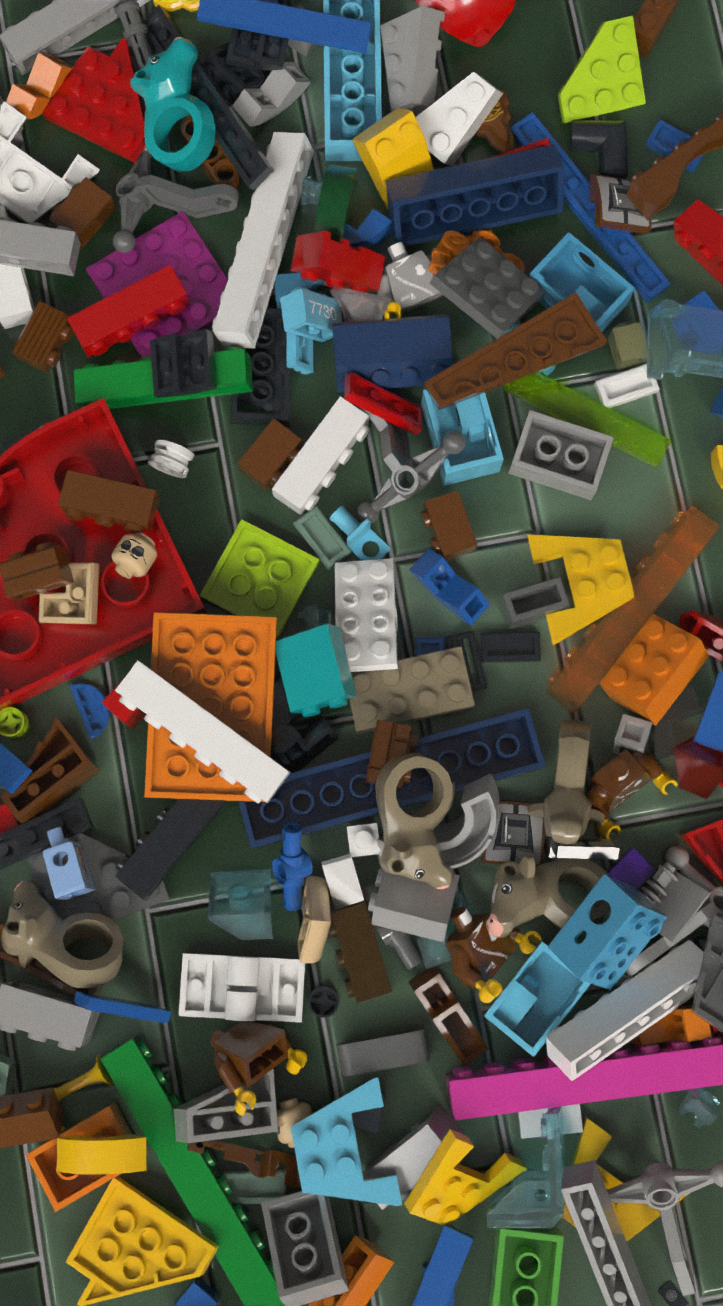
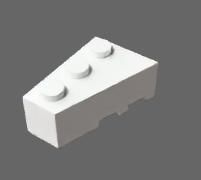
(457, 117)

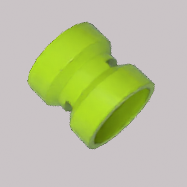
(9, 719)

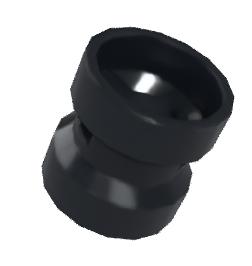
(323, 1005)

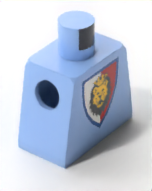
(73, 877)

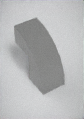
(273, 97)

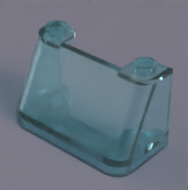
(684, 340)

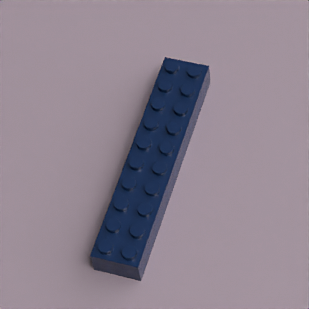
(338, 791)

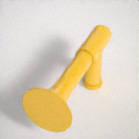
(96, 1074)

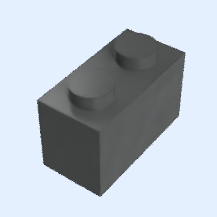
(534, 602)

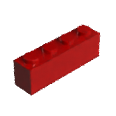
(129, 311)

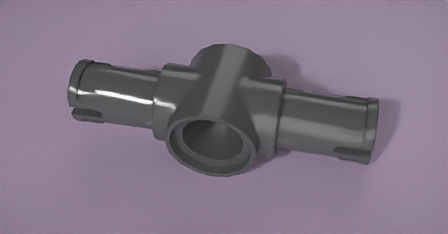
(399, 940)

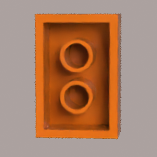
(654, 669)
(67, 1187)

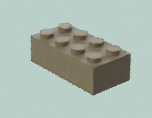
(414, 692)

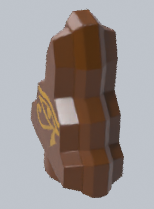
(496, 127)

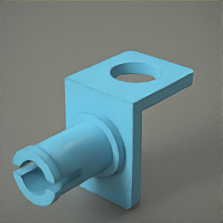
(358, 534)

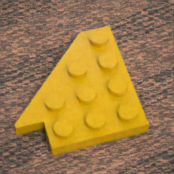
(136, 1246)

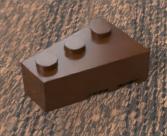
(58, 770)

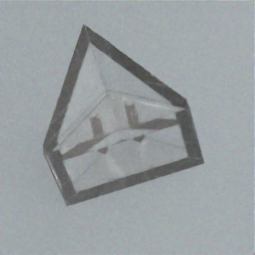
(360, 305)

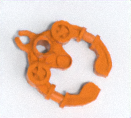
(454, 243)

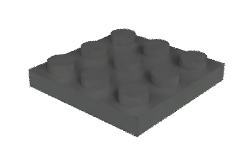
(488, 287)

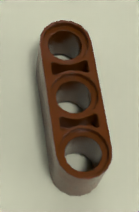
(216, 166)

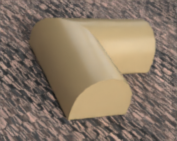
(78, 603)
(315, 919)

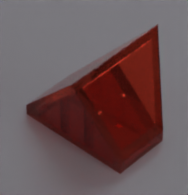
(698, 768)

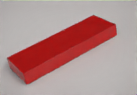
(383, 403)

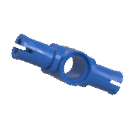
(292, 866)

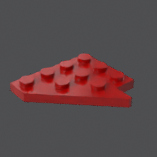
(100, 103)

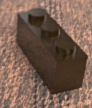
(359, 953)

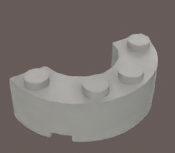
(473, 831)

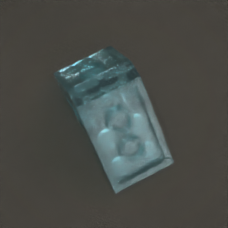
(521, 1202)

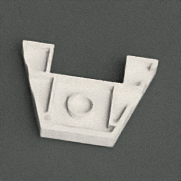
(25, 184)

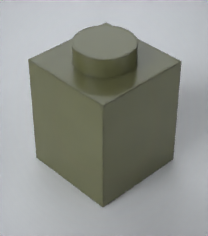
(628, 345)

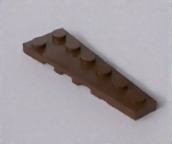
(537, 344)

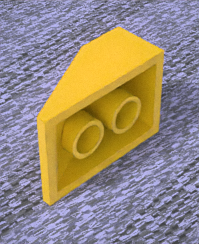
(393, 149)

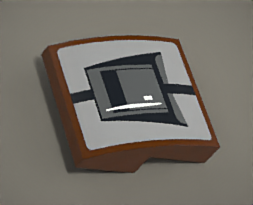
(613, 207)
(516, 835)

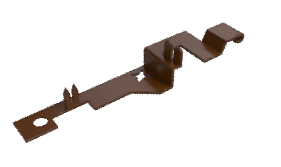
(247, 1156)

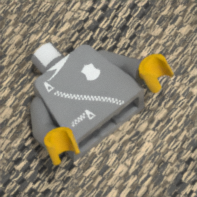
(407, 281)

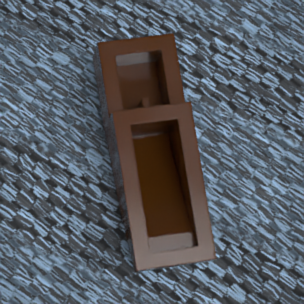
(448, 1015)

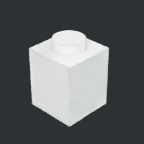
(363, 840)

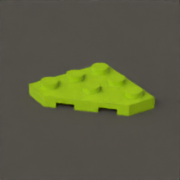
(605, 75)

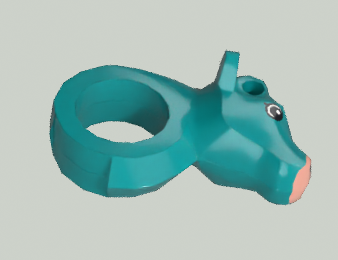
(167, 98)

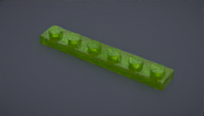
(584, 412)

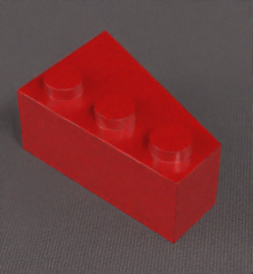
(701, 235)
(337, 262)
(707, 845)

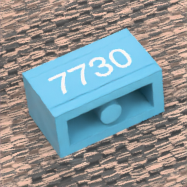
(309, 314)

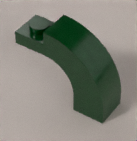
(335, 200)

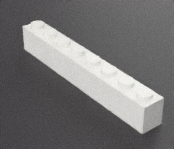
(263, 242)

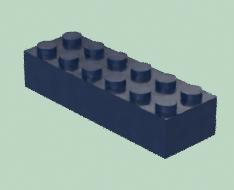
(476, 195)

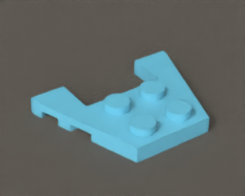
(330, 1153)

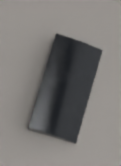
(269, 377)

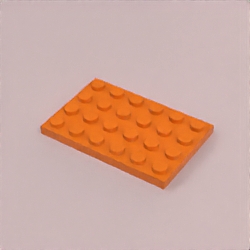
(228, 671)

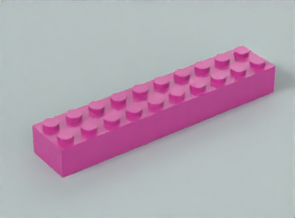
(622, 1074)

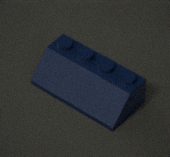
(393, 350)

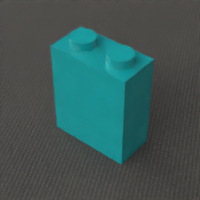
(315, 670)

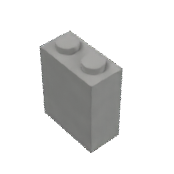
(412, 905)

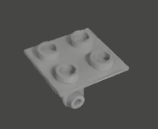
(675, 898)

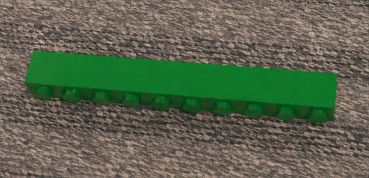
(193, 1174)

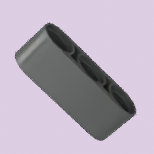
(383, 1052)

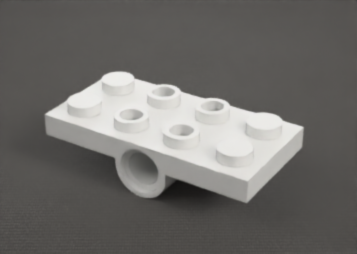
(367, 613)
(242, 987)

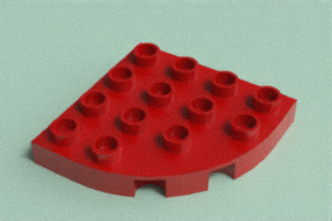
(31, 482)

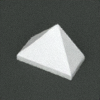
(343, 881)

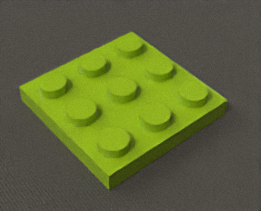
(259, 576)

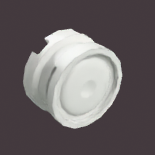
(171, 458)

